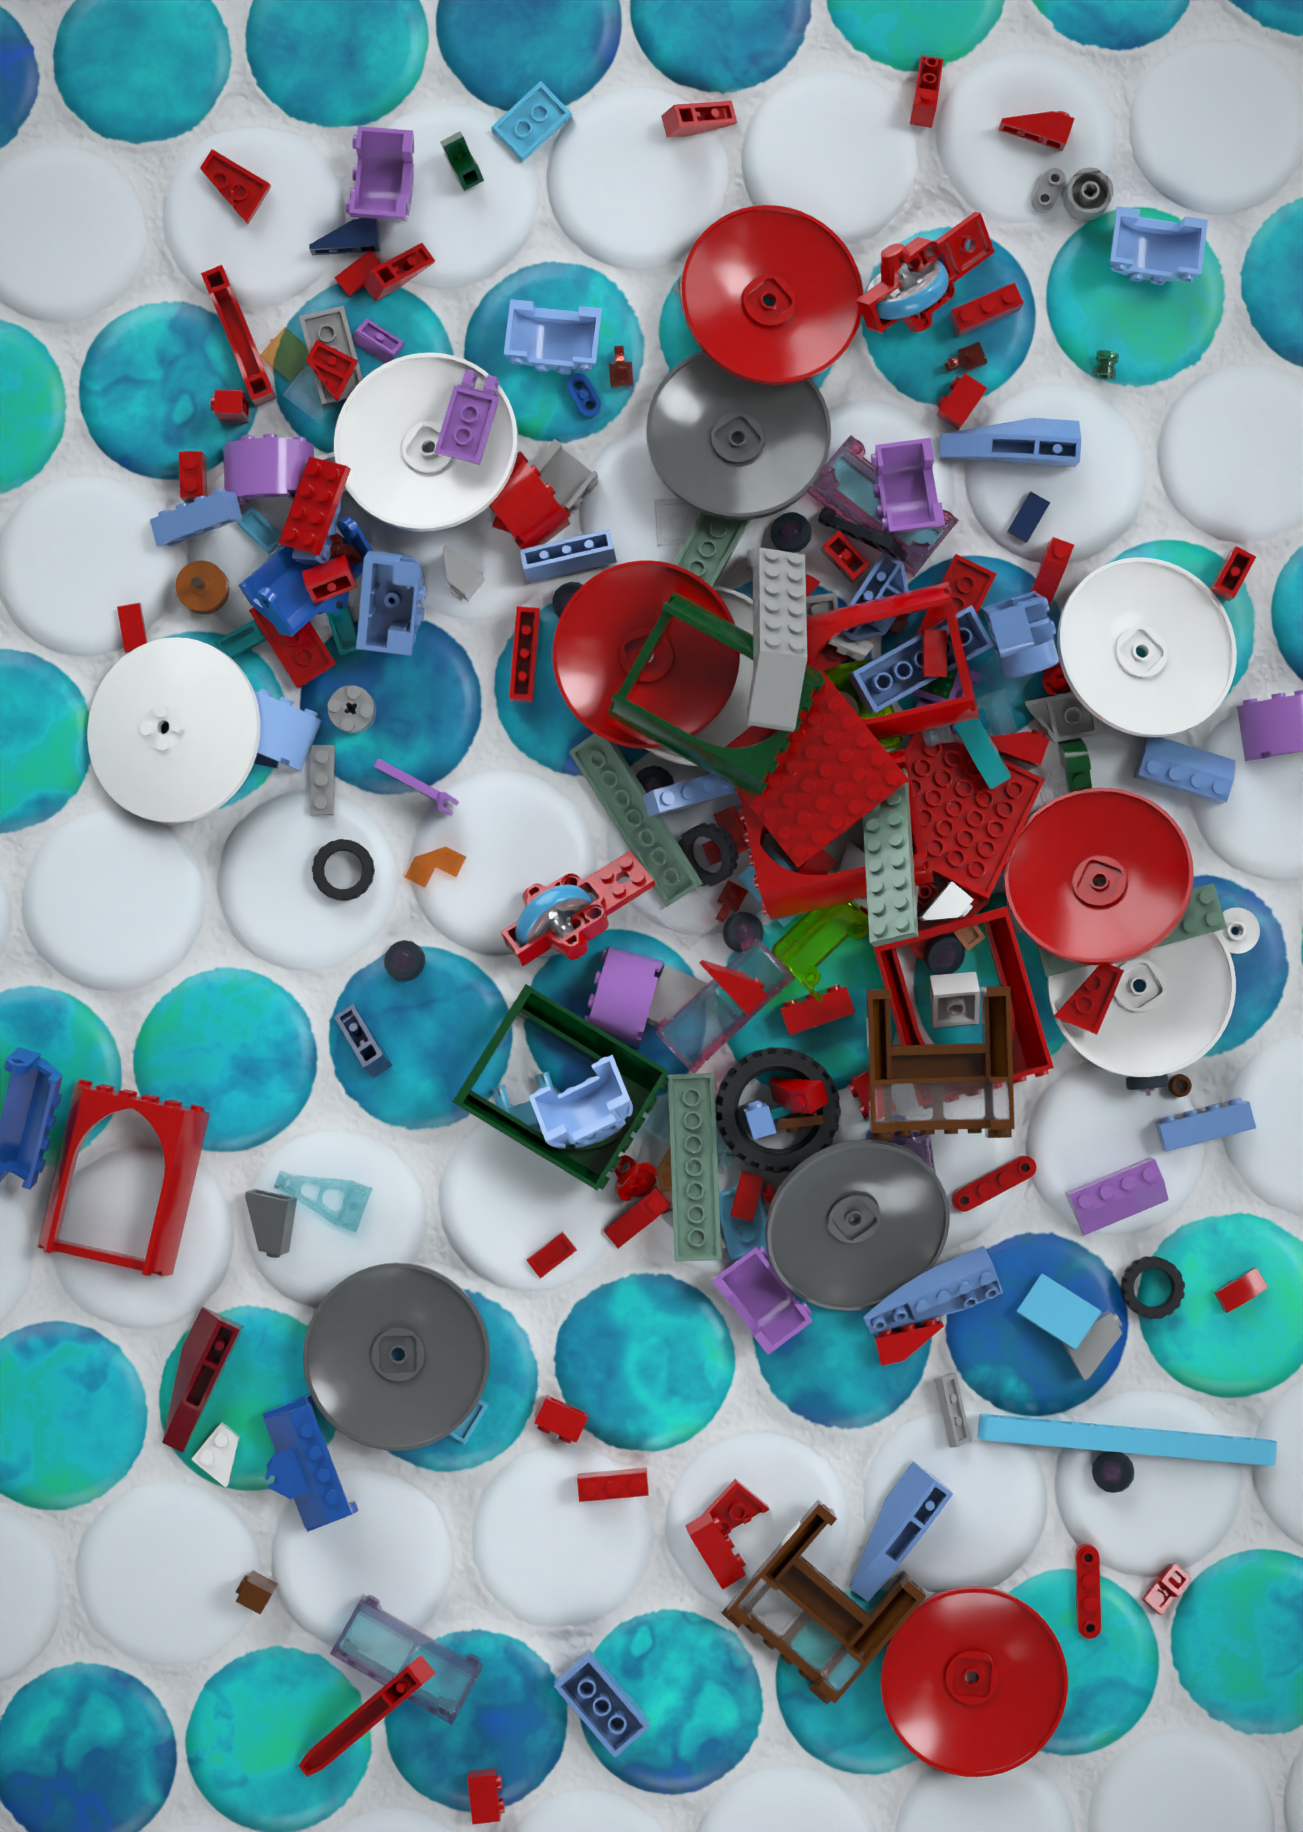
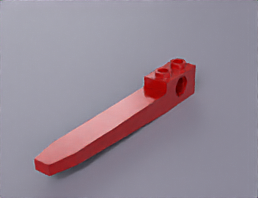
(367, 1716)

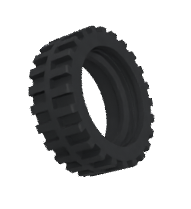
(728, 1117)

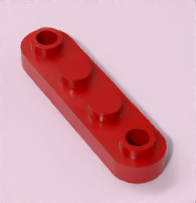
(993, 1183)
(1088, 1591)

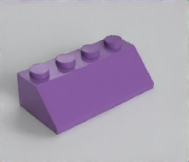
(1118, 1195)

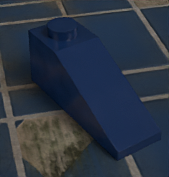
(353, 237)
(363, 1041)

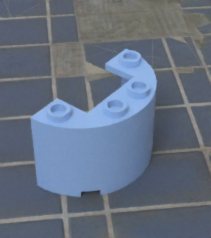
(1157, 248)
(552, 337)
(285, 730)
(586, 1111)

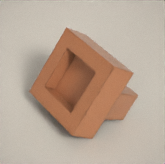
(969, 936)

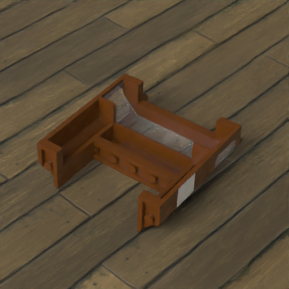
(941, 1083)
(813, 1618)

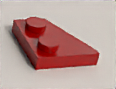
(331, 367)

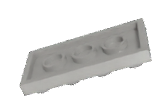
(333, 330)

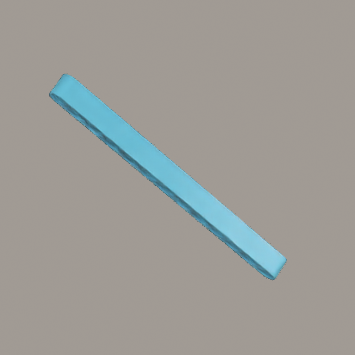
(1127, 1439)

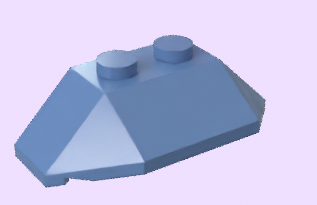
(884, 580)

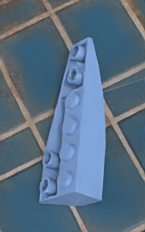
(1020, 441)
(938, 1292)
(899, 1526)

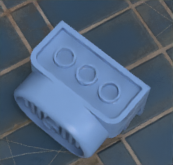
(390, 603)
(1022, 634)

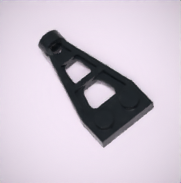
(880, 542)

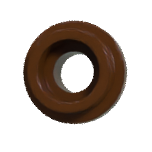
(1186, 1085)

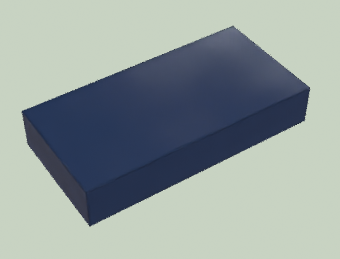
(1028, 517)

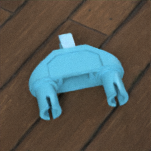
(525, 1110)

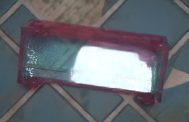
(848, 488)
(713, 1016)

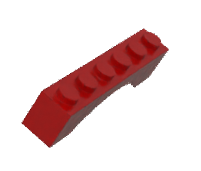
(239, 335)

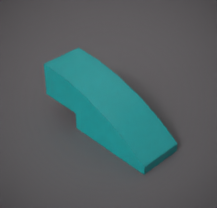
(983, 752)

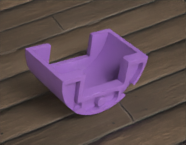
(382, 174)
(265, 466)
(906, 487)
(1272, 726)
(624, 994)
(763, 1299)

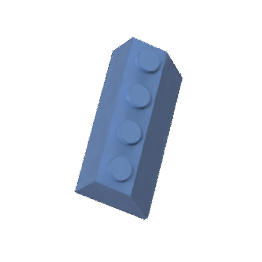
(1186, 769)

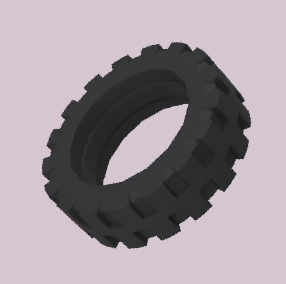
(724, 843)
(319, 873)
(1173, 1300)

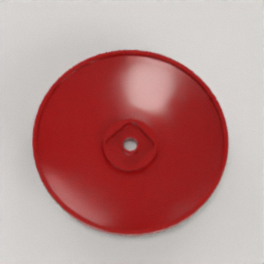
(780, 257)
(606, 631)
(1092, 837)
(983, 1723)

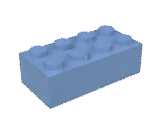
(602, 1703)

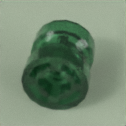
(1105, 367)

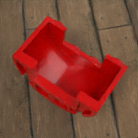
(529, 507)

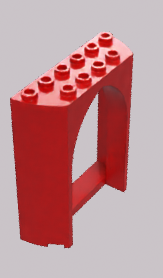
(829, 624)
(793, 893)
(1028, 1040)
(181, 1137)

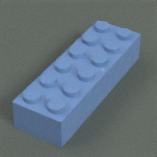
(900, 669)

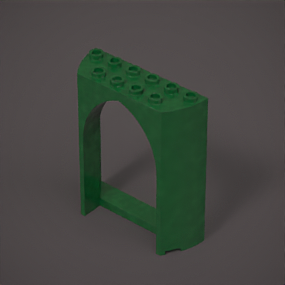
(740, 767)
(639, 1074)

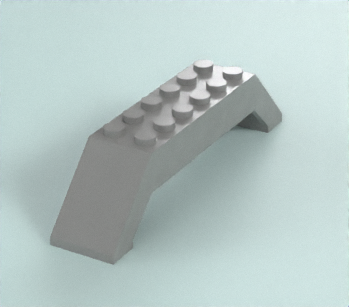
(777, 637)

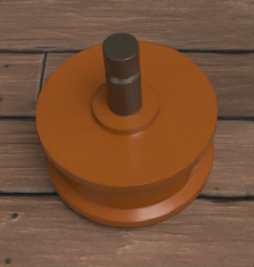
(202, 587)

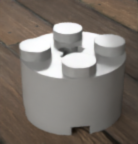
(1095, 184)
(365, 709)

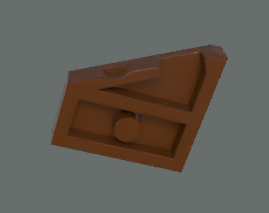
(795, 1121)

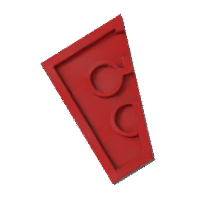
(236, 184)
(1092, 999)
(736, 1506)

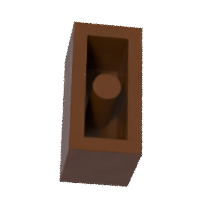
(255, 1591)

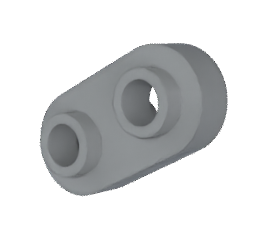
(1048, 189)

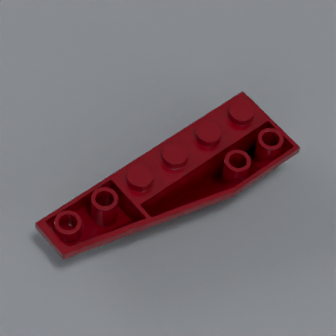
(197, 1374)

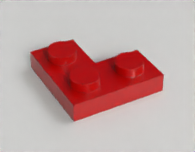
(732, 823)

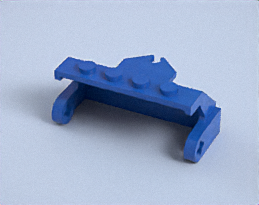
(280, 589)
(28, 1115)
(304, 1464)

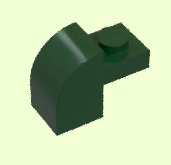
(461, 161)
(1076, 763)

